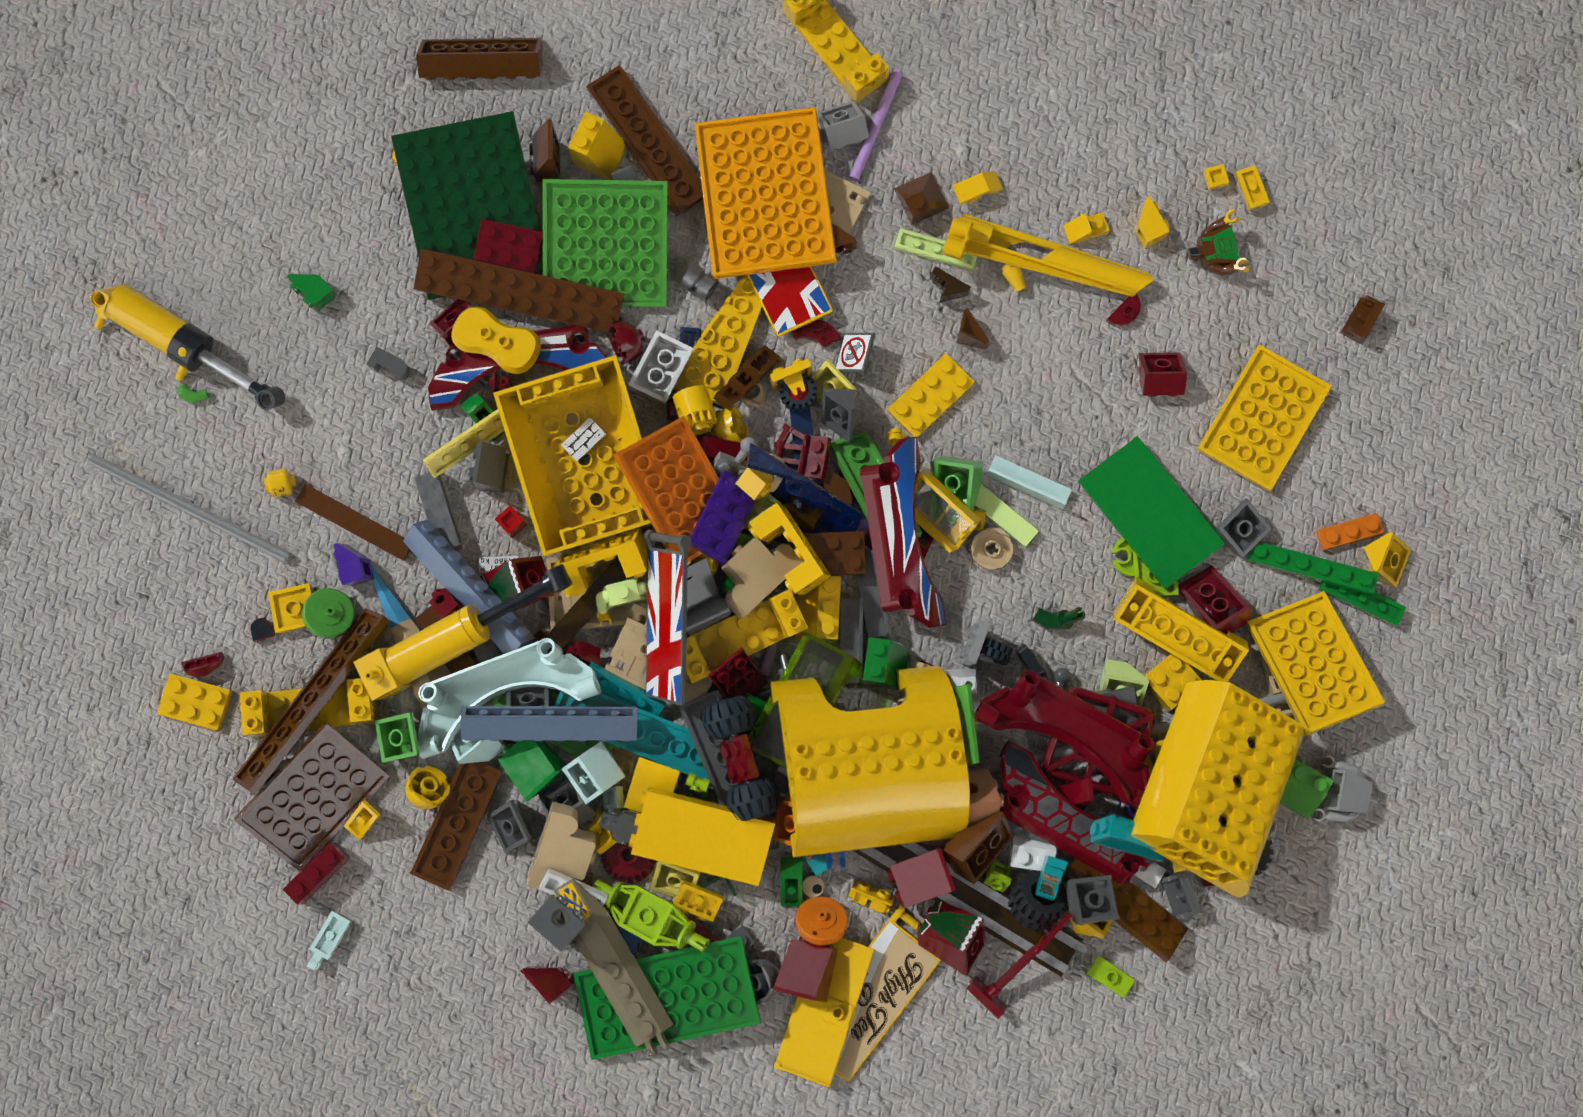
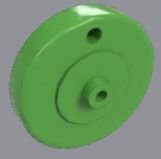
(328, 613)

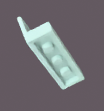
(1029, 482)

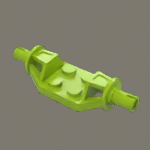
(650, 916)

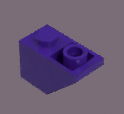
(352, 565)

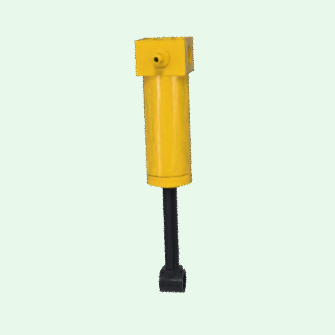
(395, 667)

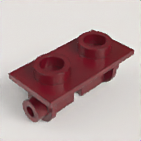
(499, 382)

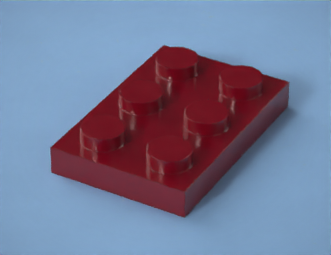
(508, 245)

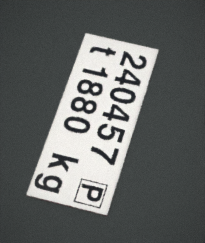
(489, 563)

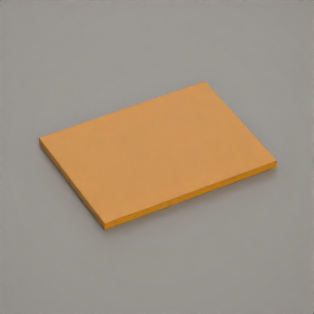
(765, 193)

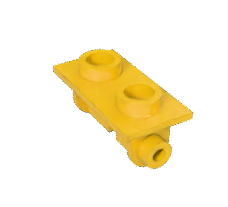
(880, 898)

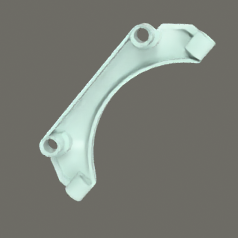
(482, 682)

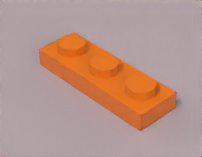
(1349, 531)

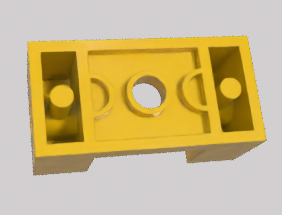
(779, 521)
(628, 546)

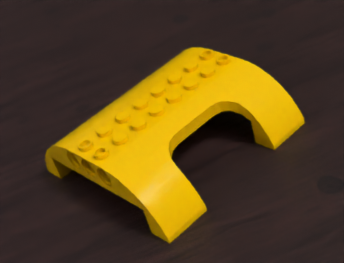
(874, 771)

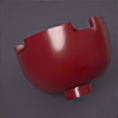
(626, 341)

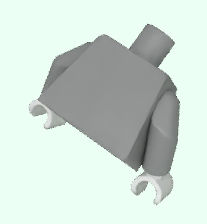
(1348, 793)

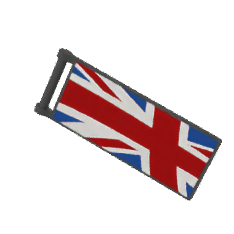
(666, 618)

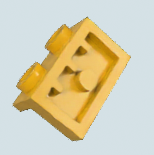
(697, 901)

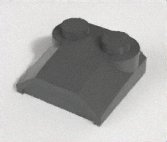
(1091, 900)

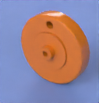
(821, 920)

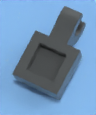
(748, 942)

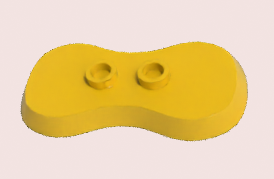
(509, 346)

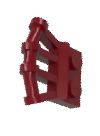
(813, 450)

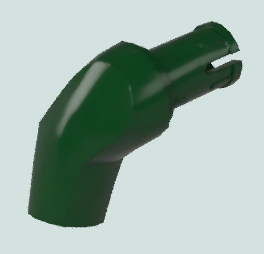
(1059, 620)

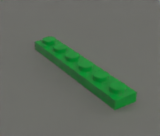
(1313, 567)

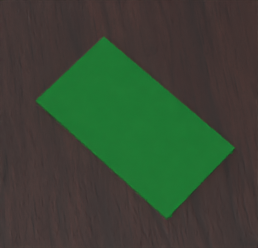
(1151, 512)

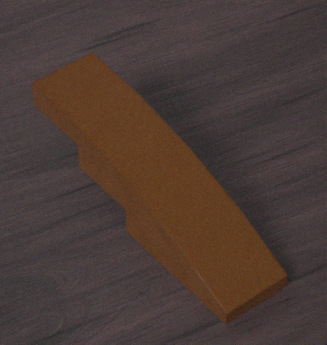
(747, 377)

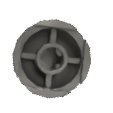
(763, 977)

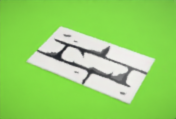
(583, 439)

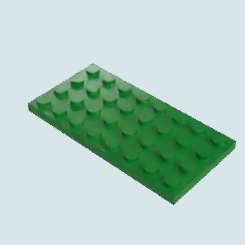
(697, 989)

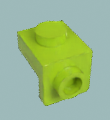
(998, 876)

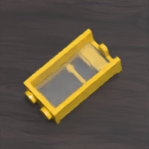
(943, 513)

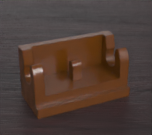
(1362, 318)

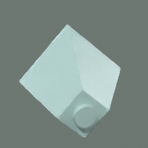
(475, 751)

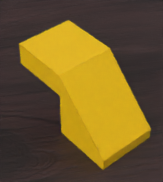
(976, 186)

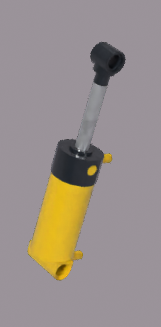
(173, 337)

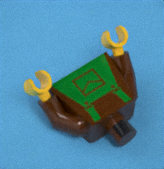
(1218, 248)

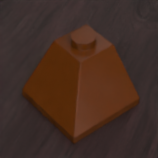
(921, 198)

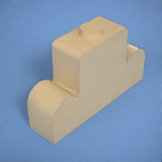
(756, 573)
(562, 846)

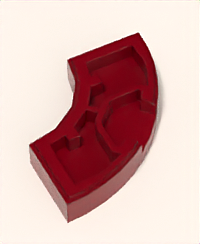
(818, 331)

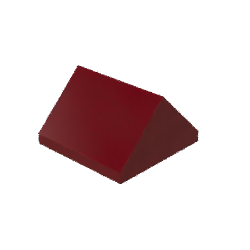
(444, 321)

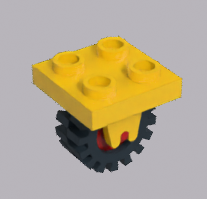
(795, 385)

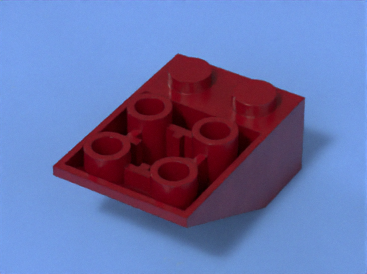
(738, 676)

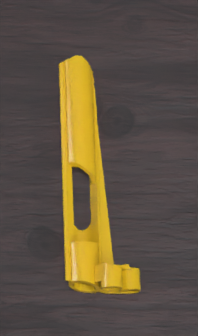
(989, 241)

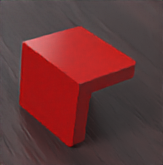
(511, 521)

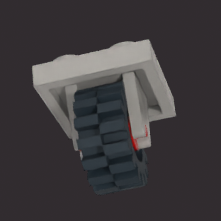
(983, 647)

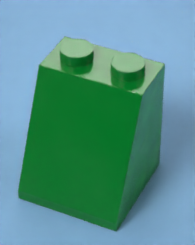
(882, 661)
(531, 766)

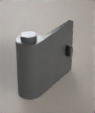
(703, 598)

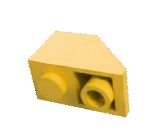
(1150, 225)

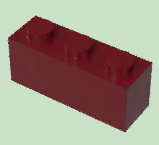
(316, 873)

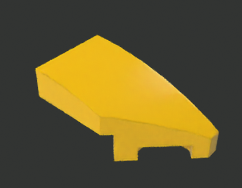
(603, 836)

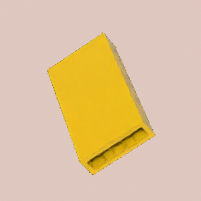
(701, 836)

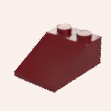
(1215, 601)

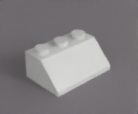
(660, 368)

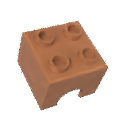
(984, 796)

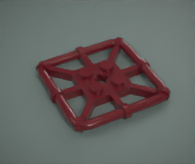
(1050, 767)

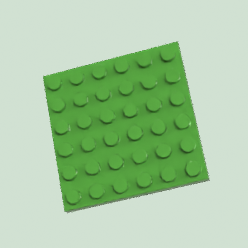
(608, 236)

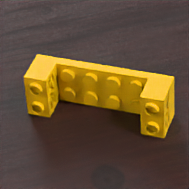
(837, 47)
(763, 626)
(1180, 632)
(348, 707)

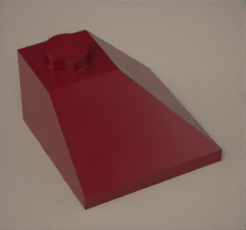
(549, 981)

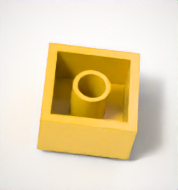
(1169, 680)

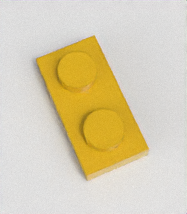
(1252, 187)

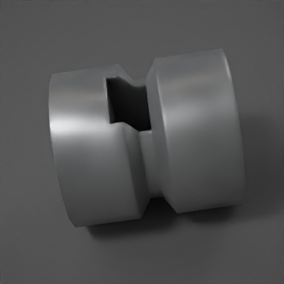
(701, 283)

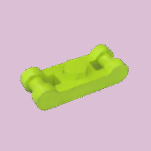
(698, 785)

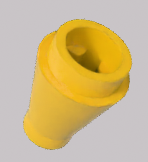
(1014, 277)

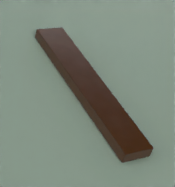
(353, 521)

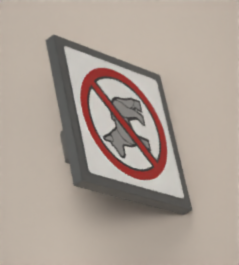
(854, 352)

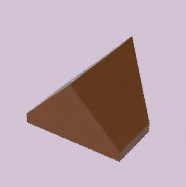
(971, 333)

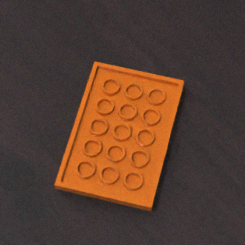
(670, 479)

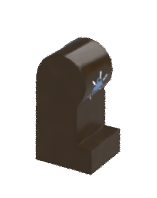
(803, 514)

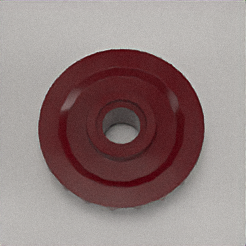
(623, 870)

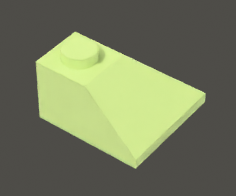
(1122, 675)

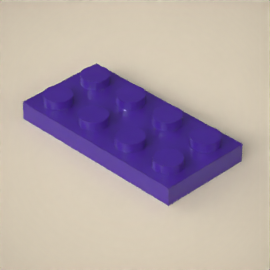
(722, 519)

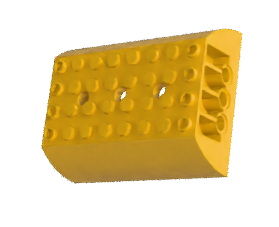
(551, 479)
(1196, 783)

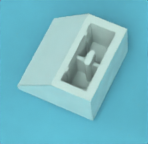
(593, 772)

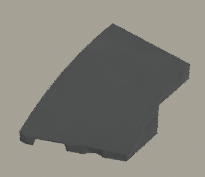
(1126, 694)

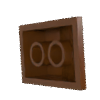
(545, 153)
(978, 846)

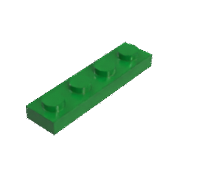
(1374, 605)

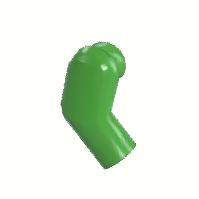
(190, 396)

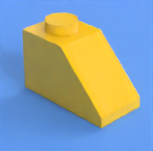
(755, 483)

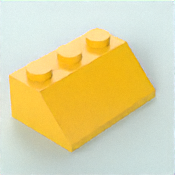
(821, 610)

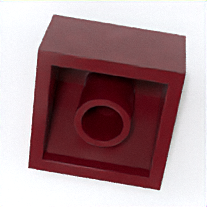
(1162, 374)

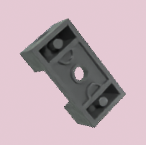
(552, 925)

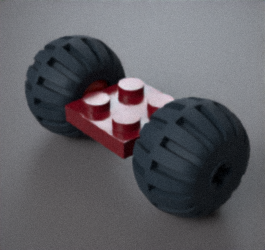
(728, 719)

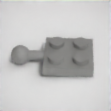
(733, 465)

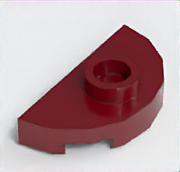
(1126, 312)
(203, 665)

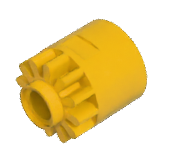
(696, 407)

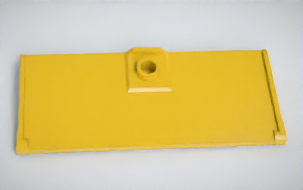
(820, 1028)

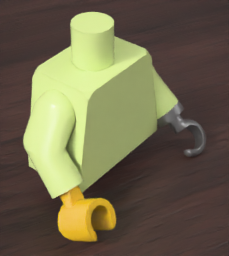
(618, 595)

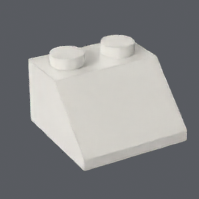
(1029, 853)

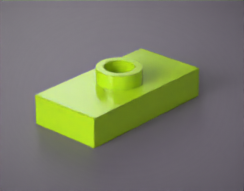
(1110, 976)

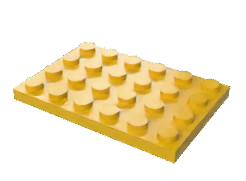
(1264, 418)
(1315, 663)

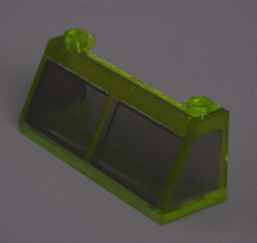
(810, 660)

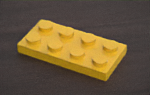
(930, 396)

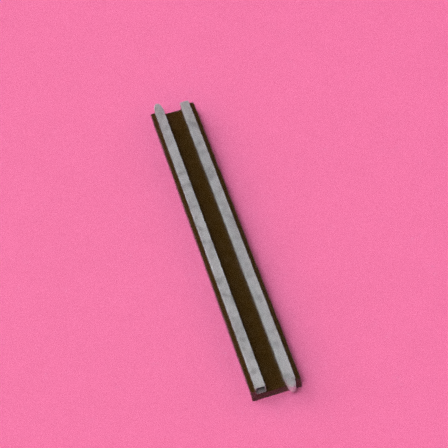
(978, 900)

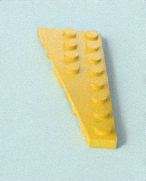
(723, 342)

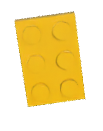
(194, 702)

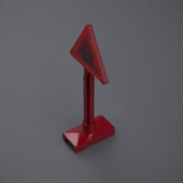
(989, 995)

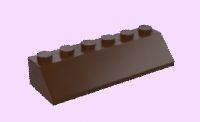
(479, 58)

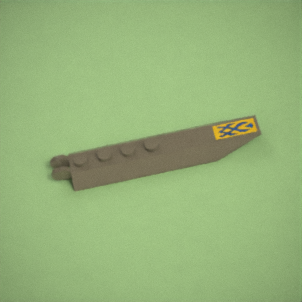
(617, 970)

